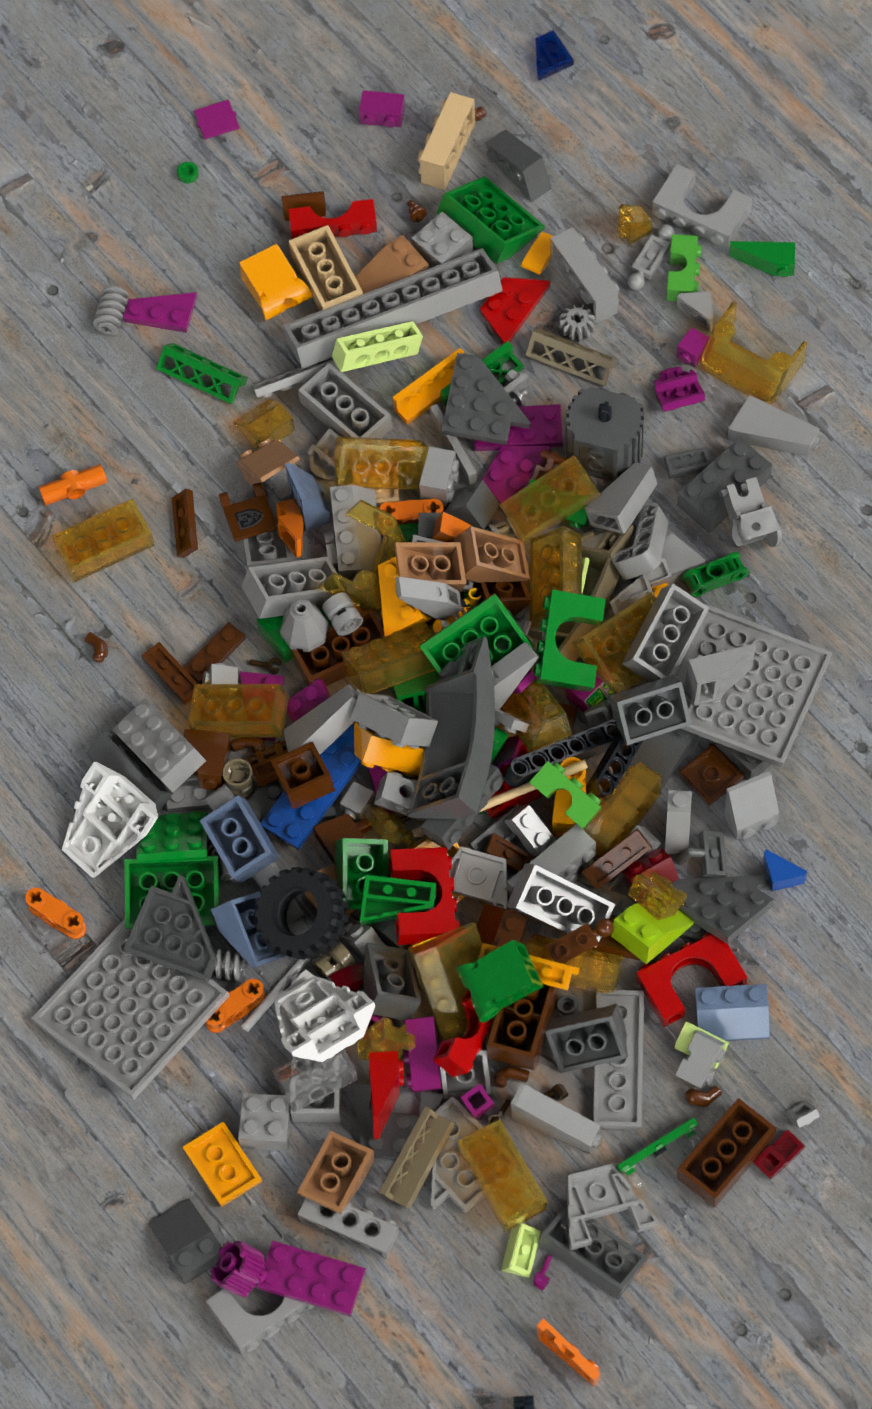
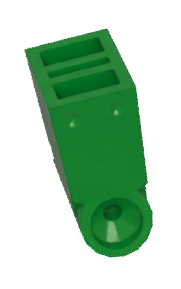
(412, 691)
(499, 979)

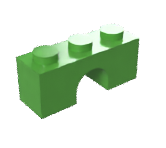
(683, 253)
(583, 806)

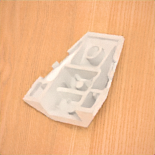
(107, 819)
(322, 1018)

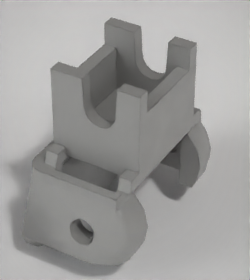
(756, 519)

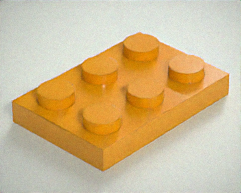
(222, 1164)

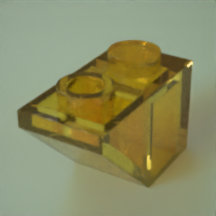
(633, 223)

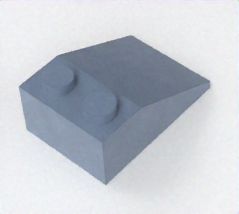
(308, 497)
(238, 926)

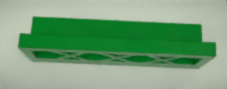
(493, 361)
(204, 365)

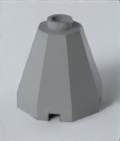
(304, 626)

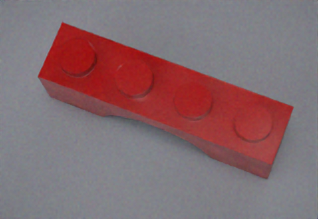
(357, 220)
(457, 1053)

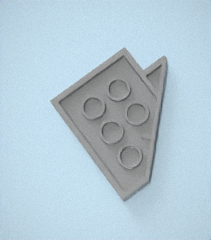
(449, 1172)

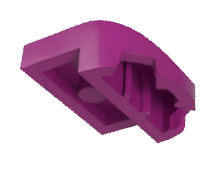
(678, 389)

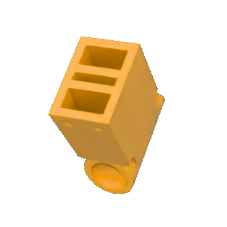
(273, 282)
(561, 822)

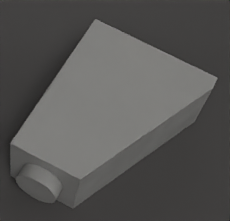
(679, 558)
(678, 821)

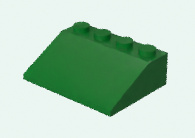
(490, 218)
(487, 620)
(200, 873)

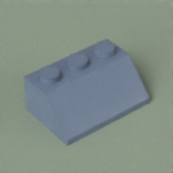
(733, 1011)

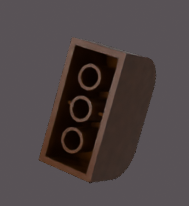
(520, 1029)

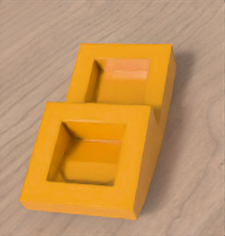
(539, 254)

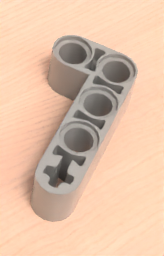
(647, 546)

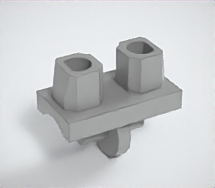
(516, 386)

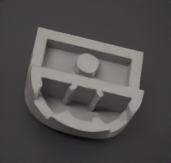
(322, 456)

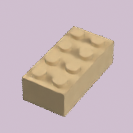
(446, 140)
(324, 268)

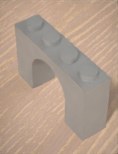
(718, 227)
(248, 1329)

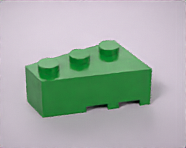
(389, 896)

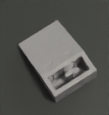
(715, 673)

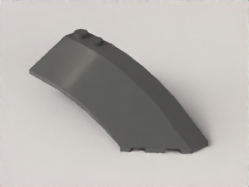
(462, 745)

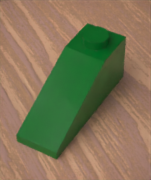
(769, 257)

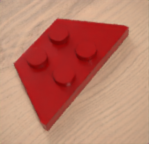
(513, 305)

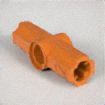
(73, 484)

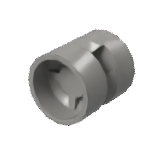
(342, 613)

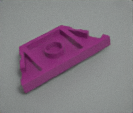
(513, 470)

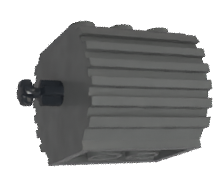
(604, 431)

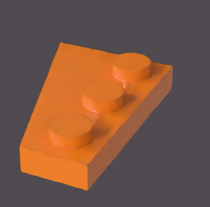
(567, 1352)

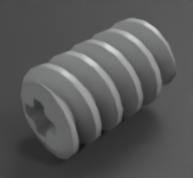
(110, 310)
(230, 966)

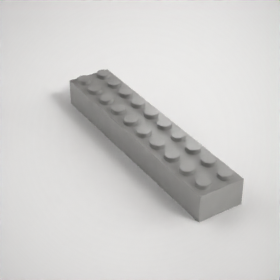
(403, 301)

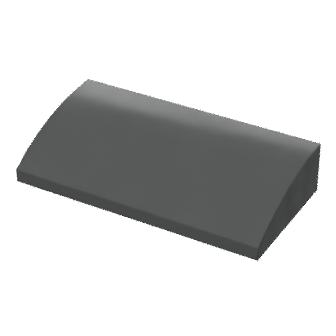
(605, 1262)

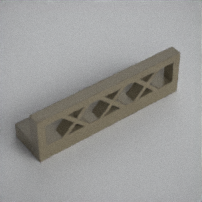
(577, 350)
(417, 1158)

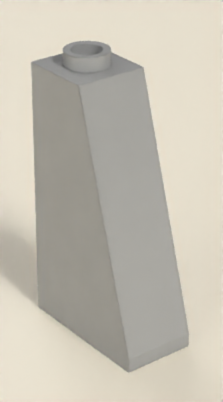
(773, 429)
(622, 499)
(323, 722)
(554, 1119)

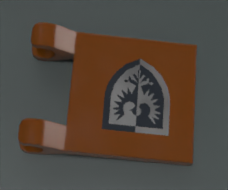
(248, 516)

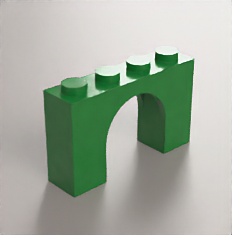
(552, 666)

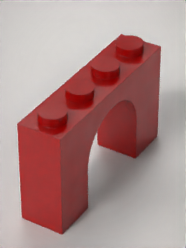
(425, 866)
(707, 952)

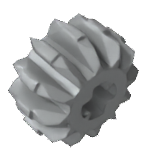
(577, 323)

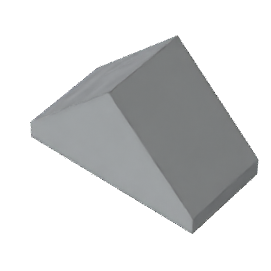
(698, 307)

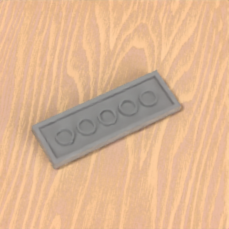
(620, 1082)

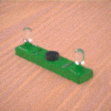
(657, 1148)

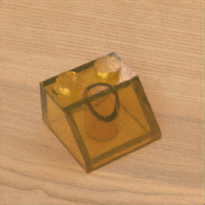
(265, 422)

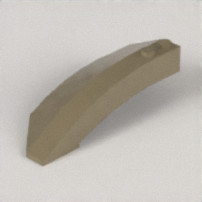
(599, 583)

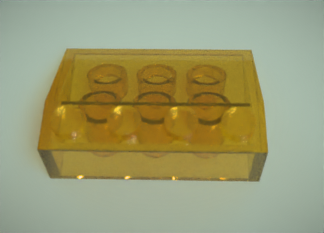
(611, 640)
(436, 969)

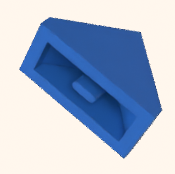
(781, 872)

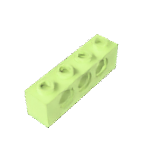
(377, 346)

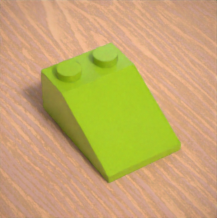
(645, 934)

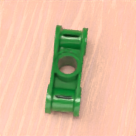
(700, 578)

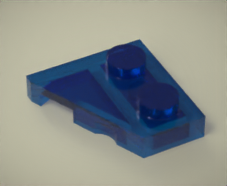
(551, 55)

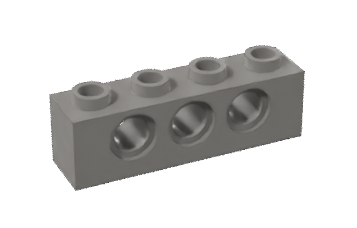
(390, 797)
(378, 1244)

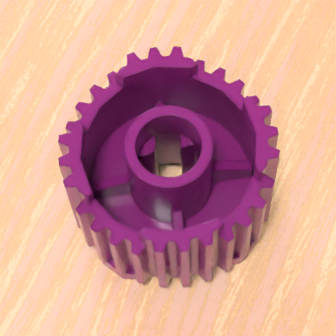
(239, 1268)

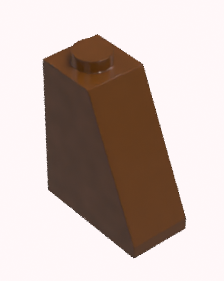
(215, 749)

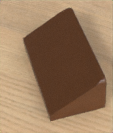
(314, 199)

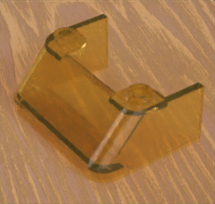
(745, 369)
(365, 587)

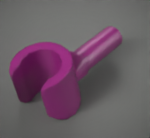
(540, 1278)

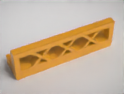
(425, 390)
(549, 971)

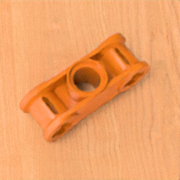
(409, 510)
(55, 913)
(237, 1005)

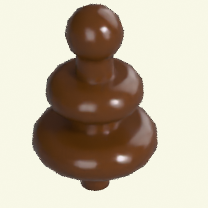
(416, 212)

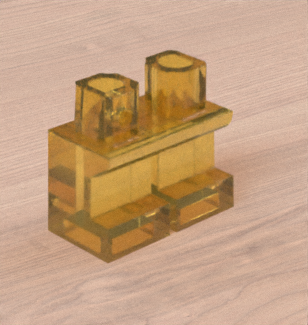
(657, 895)
(385, 1037)

